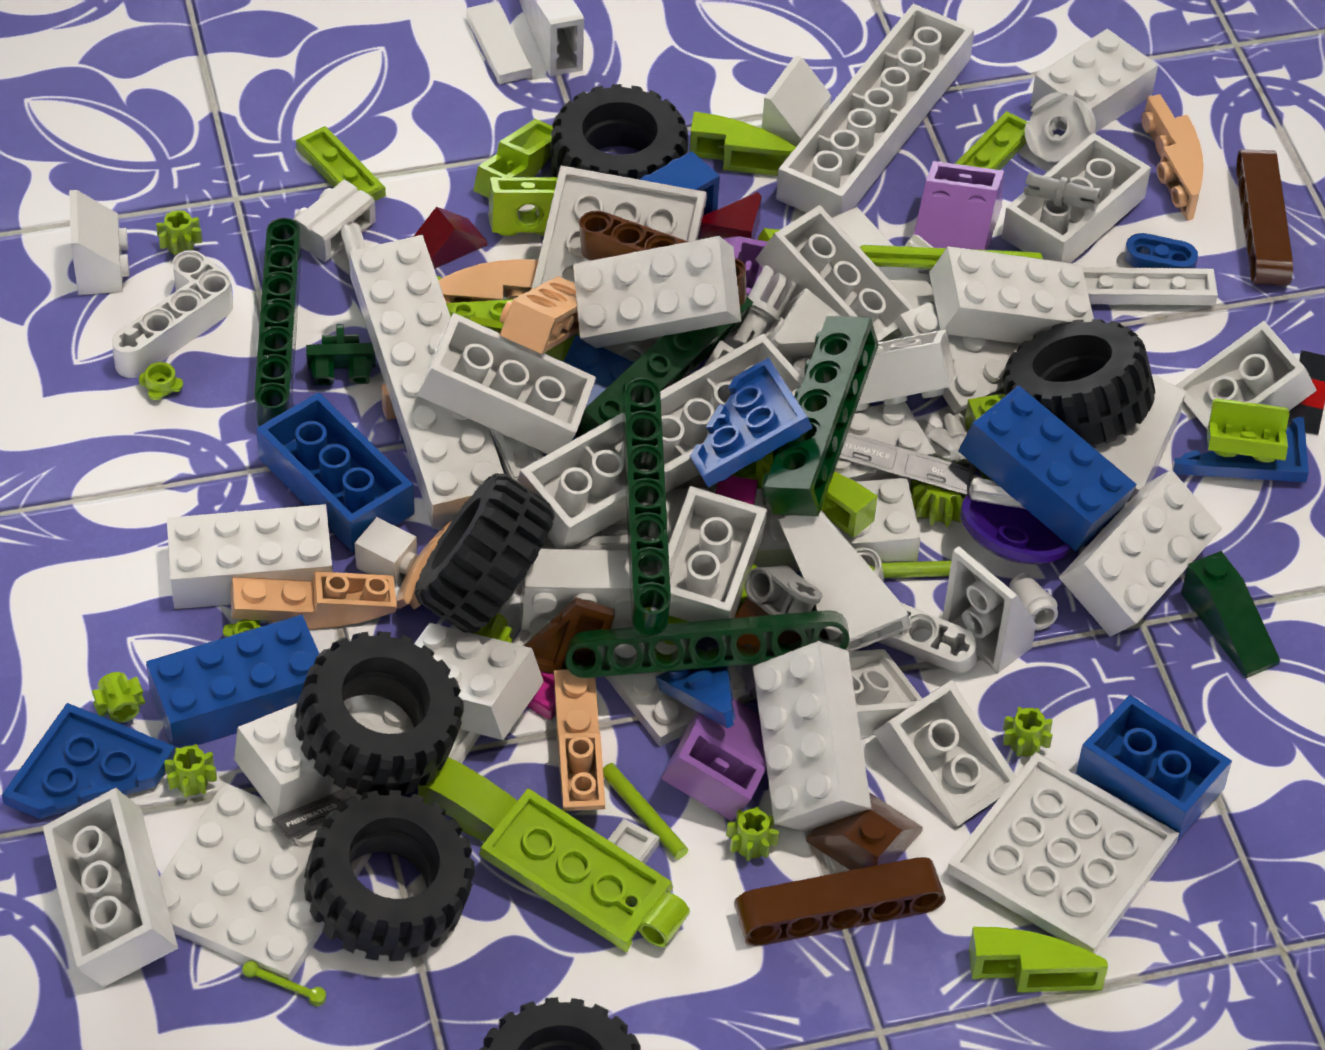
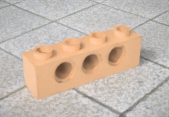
(542, 316)

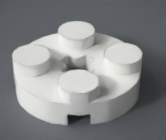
(1044, 121)

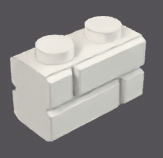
(324, 219)

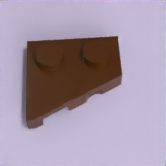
(552, 640)

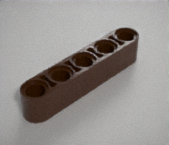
(1264, 217)
(609, 235)
(839, 901)

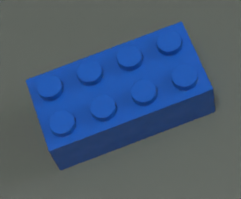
(334, 465)
(1047, 467)
(231, 680)

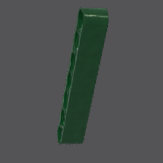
(278, 320)
(643, 519)
(689, 655)

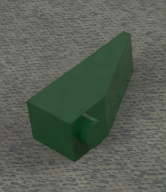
(1229, 613)

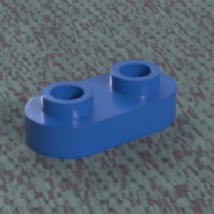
(1155, 251)

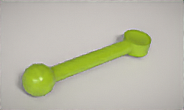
(316, 995)

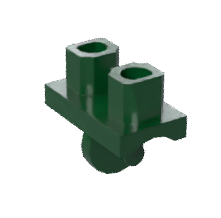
(340, 352)

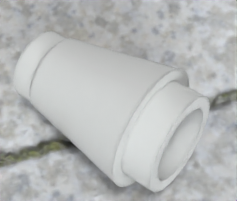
(1036, 600)

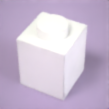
(385, 550)

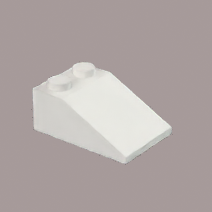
(1250, 370)
(988, 611)
(879, 689)
(947, 754)

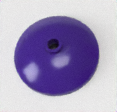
(1011, 533)

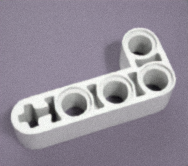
(199, 303)
(933, 649)

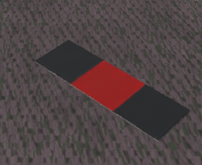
(1312, 406)

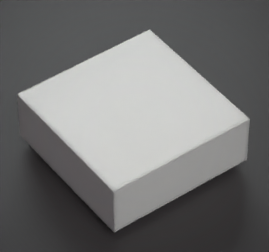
(635, 840)

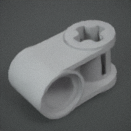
(781, 590)

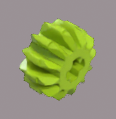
(936, 503)

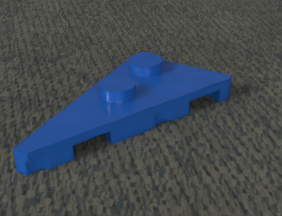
(1293, 469)
(703, 691)

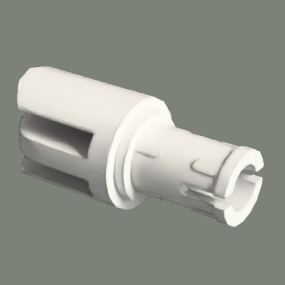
(769, 300)

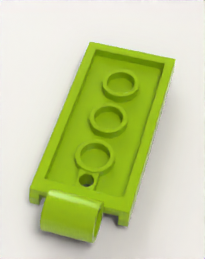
(584, 874)

